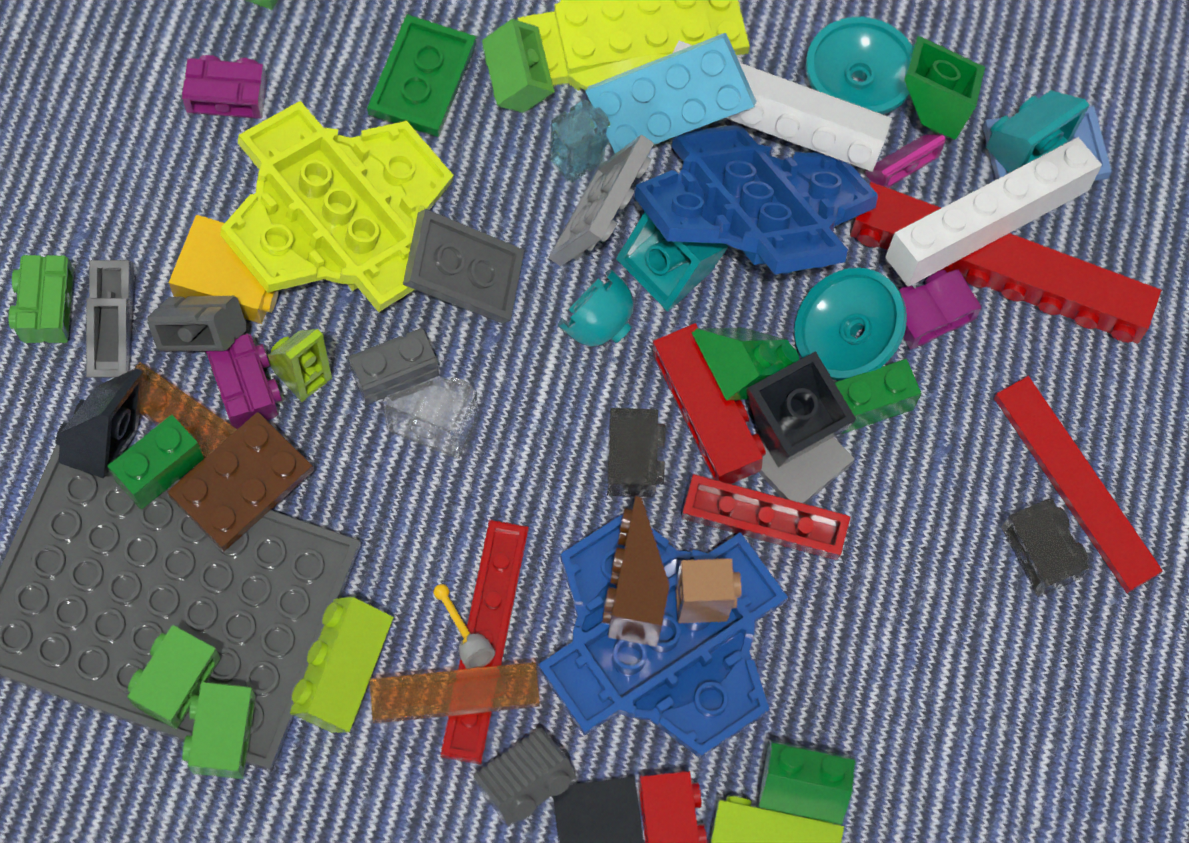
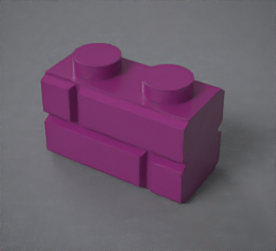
(224, 87)
(243, 381)

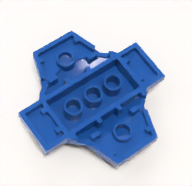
(756, 202)
(698, 677)

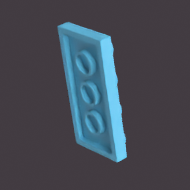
(674, 93)

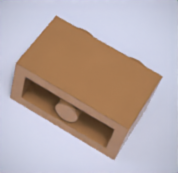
(706, 590)

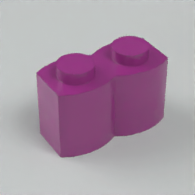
(938, 307)

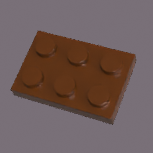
(240, 481)

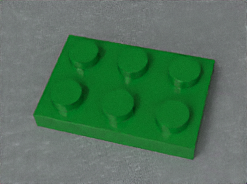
(422, 75)

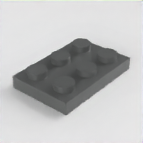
(463, 266)

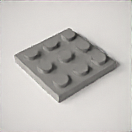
(601, 200)

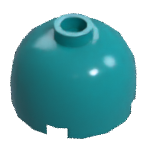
(600, 313)

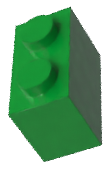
(880, 394)
(156, 462)

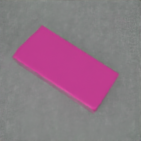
(906, 160)

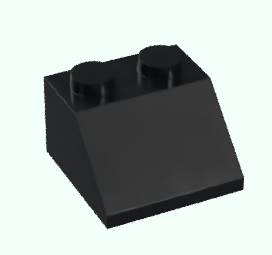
(798, 409)
(102, 425)

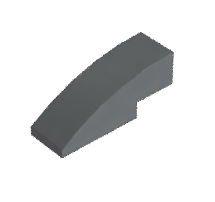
(109, 318)

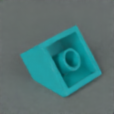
(1036, 129)
(667, 267)

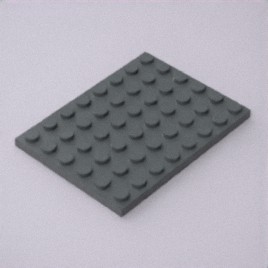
(103, 579)

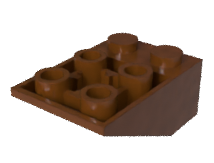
(642, 589)

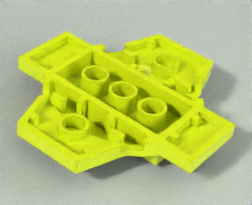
(608, 37)
(333, 204)

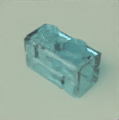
(579, 140)

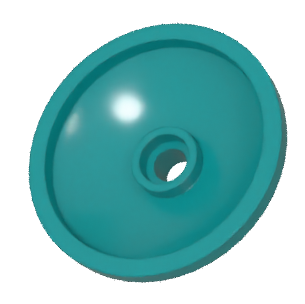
(861, 50)
(839, 309)

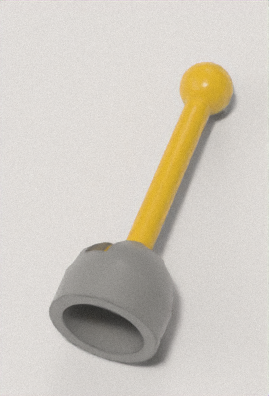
(474, 648)

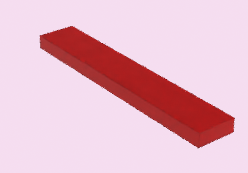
(1078, 484)
(490, 617)

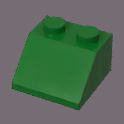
(942, 86)
(743, 357)
(807, 781)

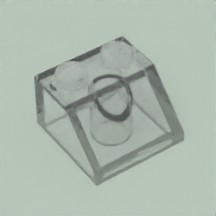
(434, 414)

